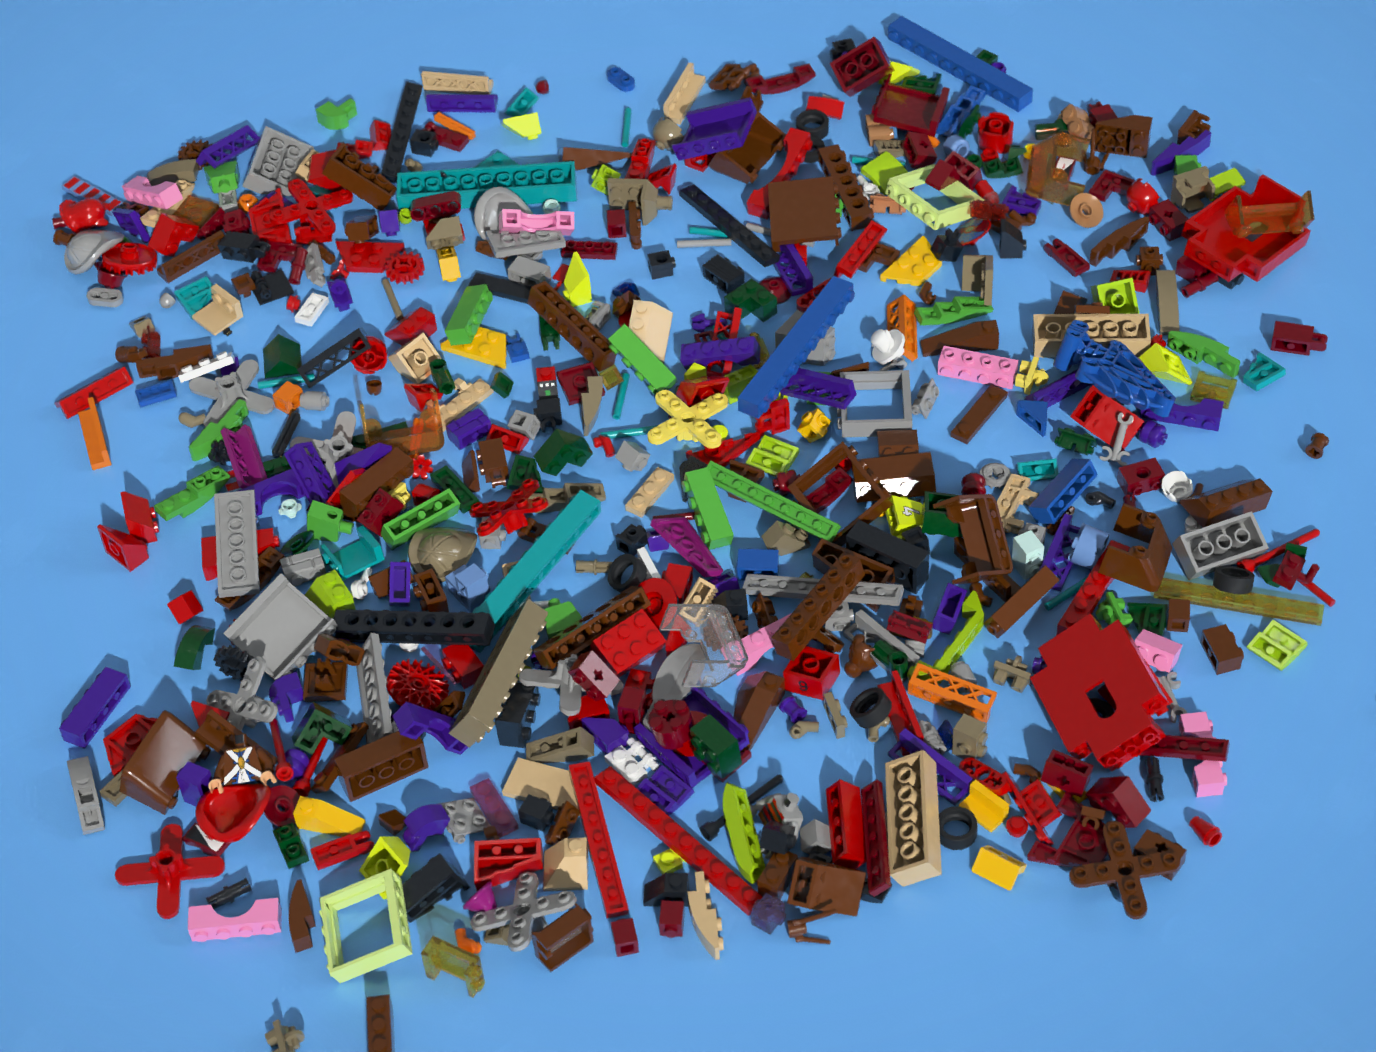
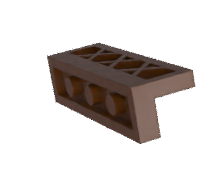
(190, 258)
(1003, 585)
(220, 735)

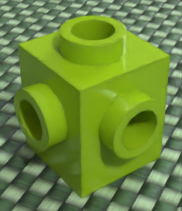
(601, 177)

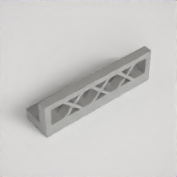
(876, 632)

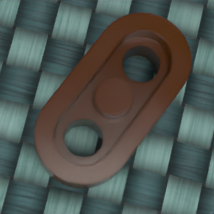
(831, 642)

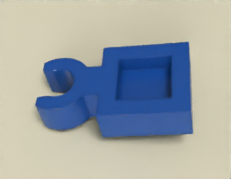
(517, 349)

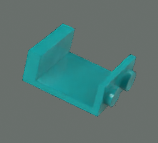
(355, 556)

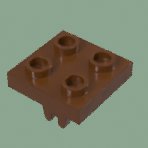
(325, 681)

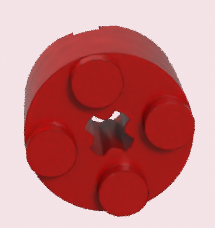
(995, 131)

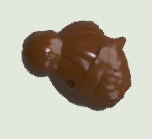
(859, 657)

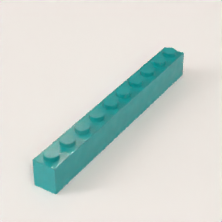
(539, 560)

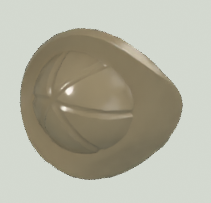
(441, 550)

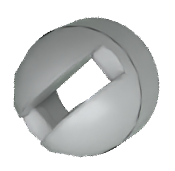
(167, 300)

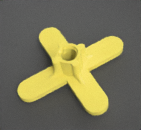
(686, 421)

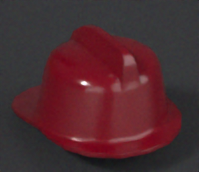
(109, 279)

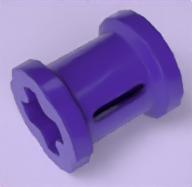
(793, 710)

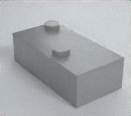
(1220, 545)

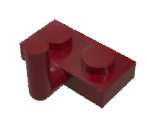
(1291, 569)

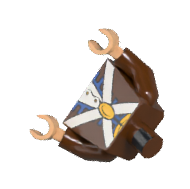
(242, 765)

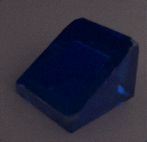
(623, 288)
(946, 734)

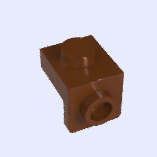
(624, 303)

